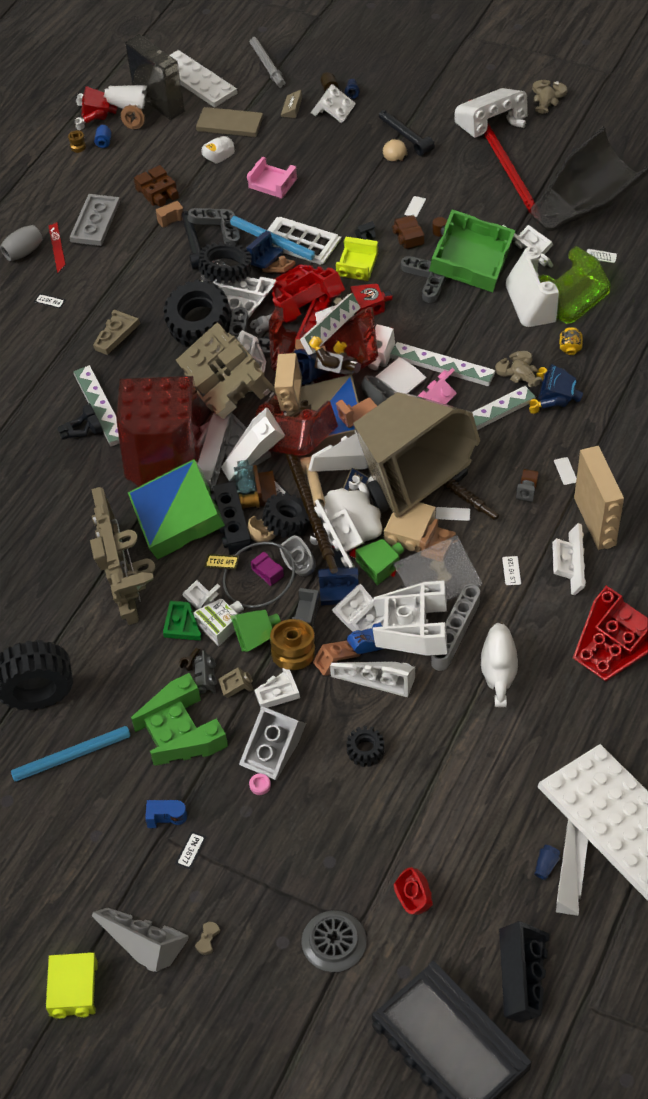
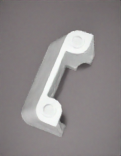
(533, 301)

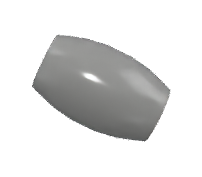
(21, 243)

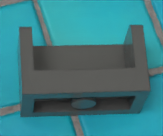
(307, 606)

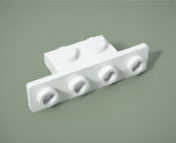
(531, 237)
(343, 531)
(569, 559)

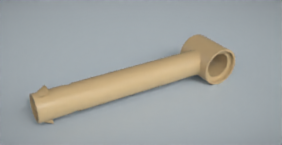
(314, 481)

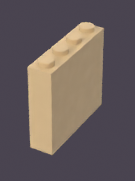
(598, 497)

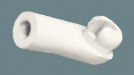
(515, 122)

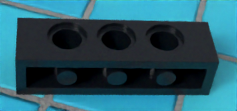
(230, 508)

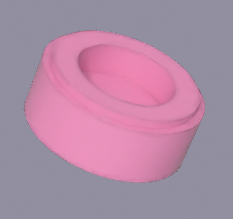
(260, 784)

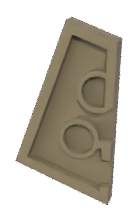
(115, 332)

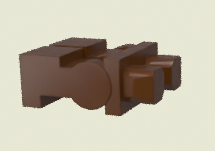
(156, 186)

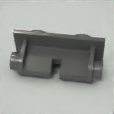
(205, 665)

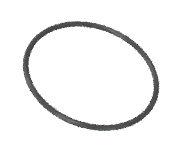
(280, 595)

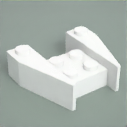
(406, 619)

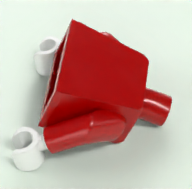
(93, 107)

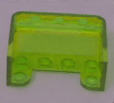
(580, 286)

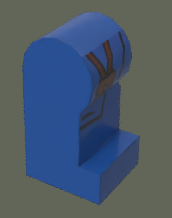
(363, 640)
(165, 812)

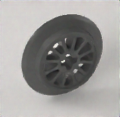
(323, 960)

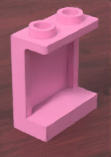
(271, 179)

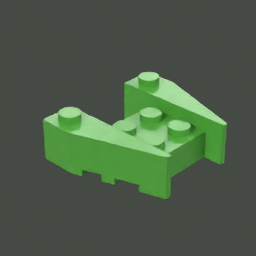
(172, 726)

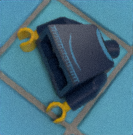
(556, 389)

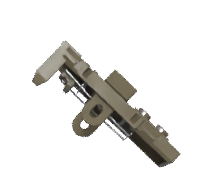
(110, 556)

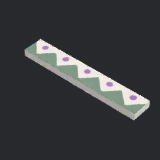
(331, 322)
(440, 362)
(99, 403)
(502, 406)

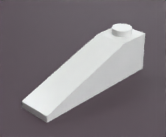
(256, 440)
(342, 456)

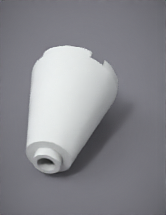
(125, 95)

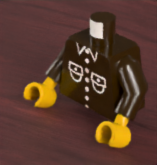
(334, 362)

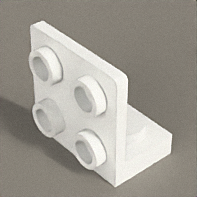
(335, 104)

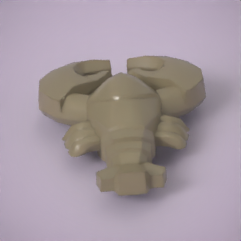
(547, 95)
(520, 368)

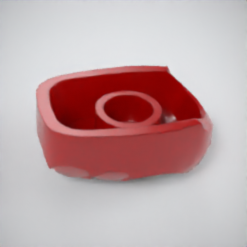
(413, 891)

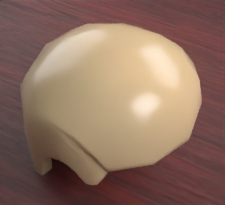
(394, 150)
(258, 531)

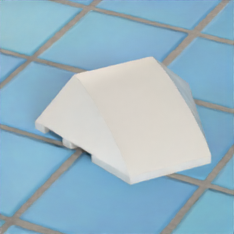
(246, 293)

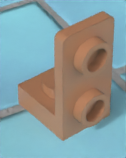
(351, 414)
(332, 653)

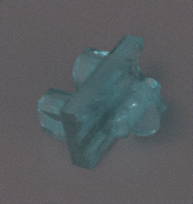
(244, 477)

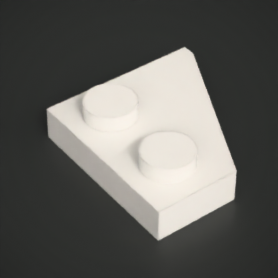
(277, 690)

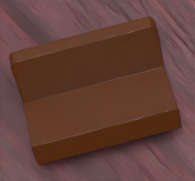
(265, 485)

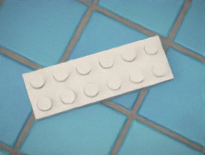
(202, 81)

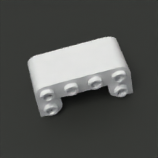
(474, 114)

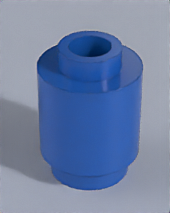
(102, 136)

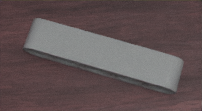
(215, 447)
(468, 602)

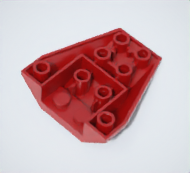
(612, 636)

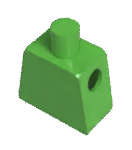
(378, 559)
(253, 628)

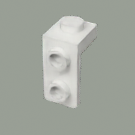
(199, 595)

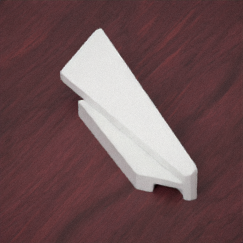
(572, 871)

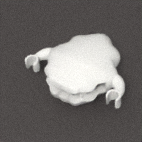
(357, 503)
(499, 661)

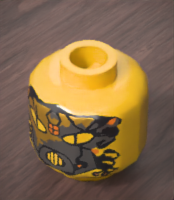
(571, 341)

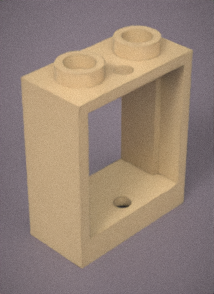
(288, 382)

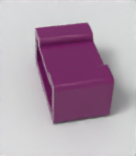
(267, 568)

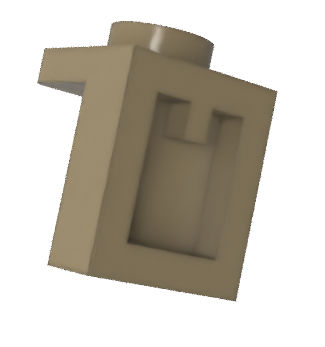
(235, 682)

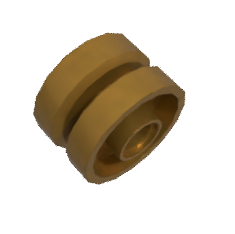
(292, 644)

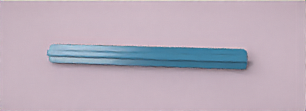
(276, 239)
(70, 753)

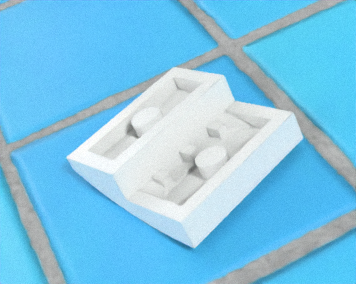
(401, 376)
(357, 610)

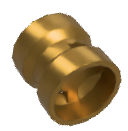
(77, 141)

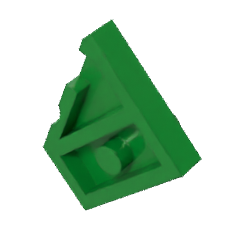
(181, 622)

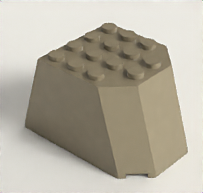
(415, 446)

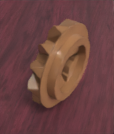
(127, 119)

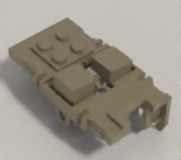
(230, 383)

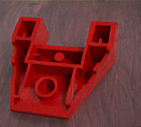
(302, 286)

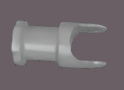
(261, 323)

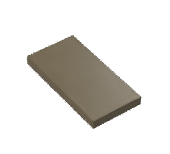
(229, 122)

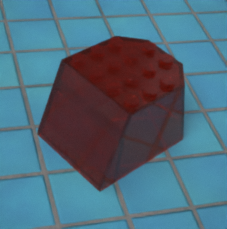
(157, 425)

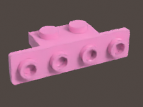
(440, 390)

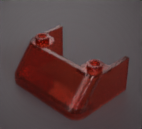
(301, 432)

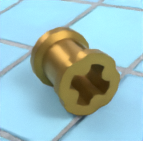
(249, 500)

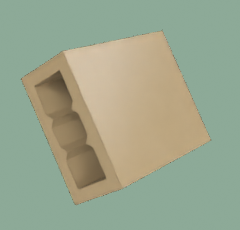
(410, 526)

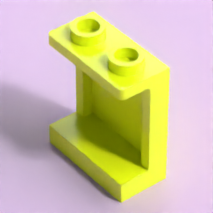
(357, 258)
(71, 985)

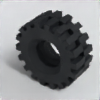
(276, 511)

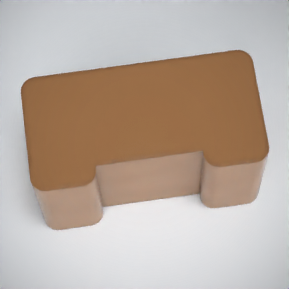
(169, 213)

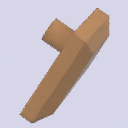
(280, 266)

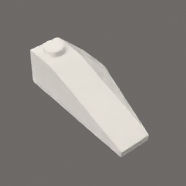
(384, 676)

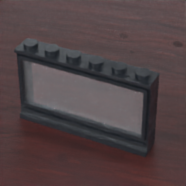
(449, 1039)

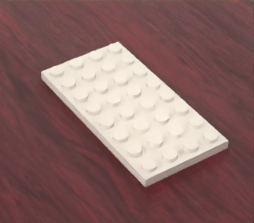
(607, 809)

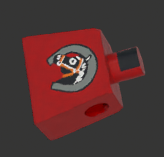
(371, 296)

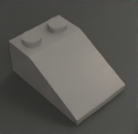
(271, 742)

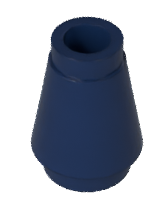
(352, 89)
(546, 862)

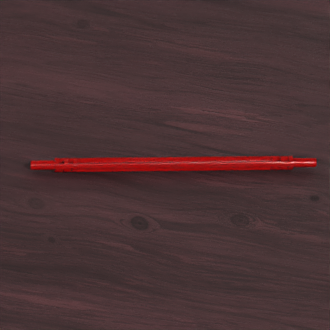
(509, 168)

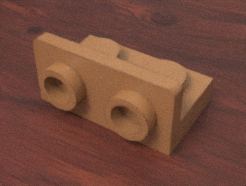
(435, 535)

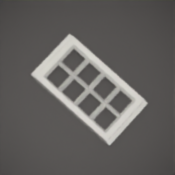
(333, 238)

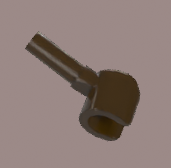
(304, 405)
(185, 660)

